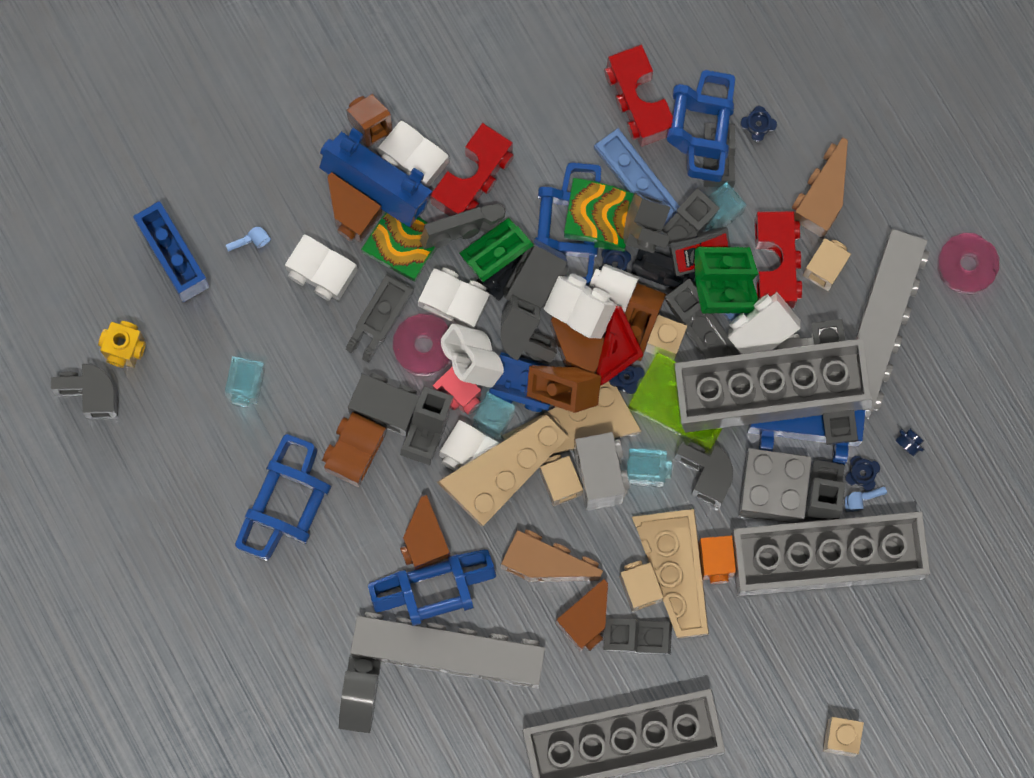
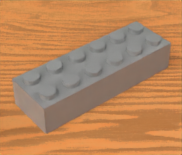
(773, 385)
(830, 554)
(627, 739)

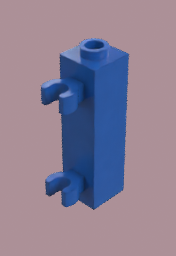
(376, 178)
(805, 429)

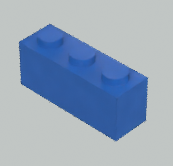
(171, 251)

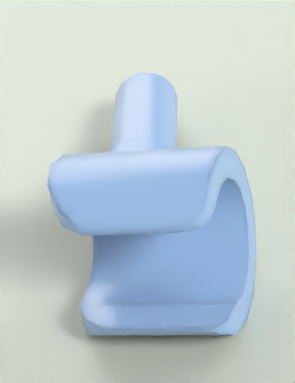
(256, 235)
(855, 500)

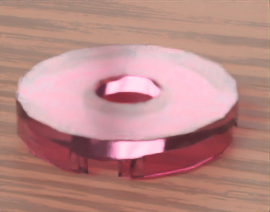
(960, 279)
(404, 345)

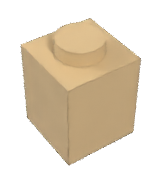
(827, 263)
(666, 337)
(560, 479)
(640, 585)
(843, 736)

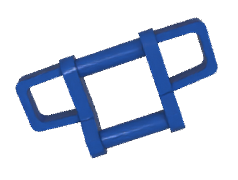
(692, 100)
(561, 197)
(303, 477)
(453, 564)

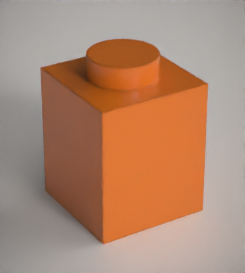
(717, 559)

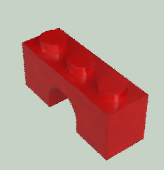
(627, 72)
(490, 154)
(778, 234)

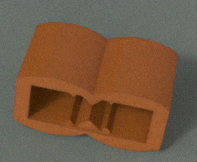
(354, 449)

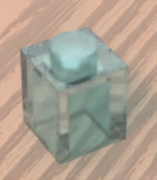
(730, 207)
(244, 381)
(494, 416)
(648, 467)

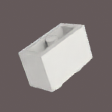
(765, 326)

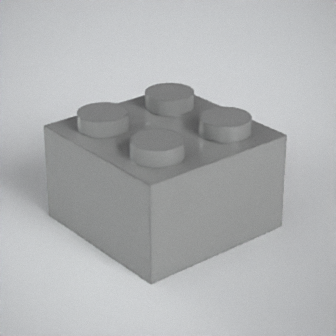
(599, 470)
(775, 486)

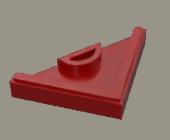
(619, 347)

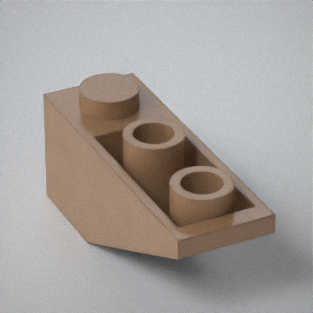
(825, 197)
(540, 562)

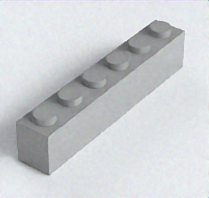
(888, 306)
(448, 651)

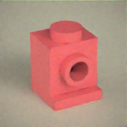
(465, 394)

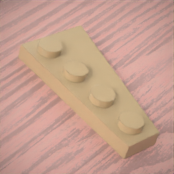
(607, 417)
(497, 474)
(674, 553)

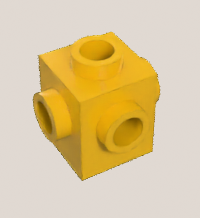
(122, 354)

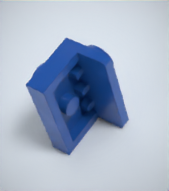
(514, 382)

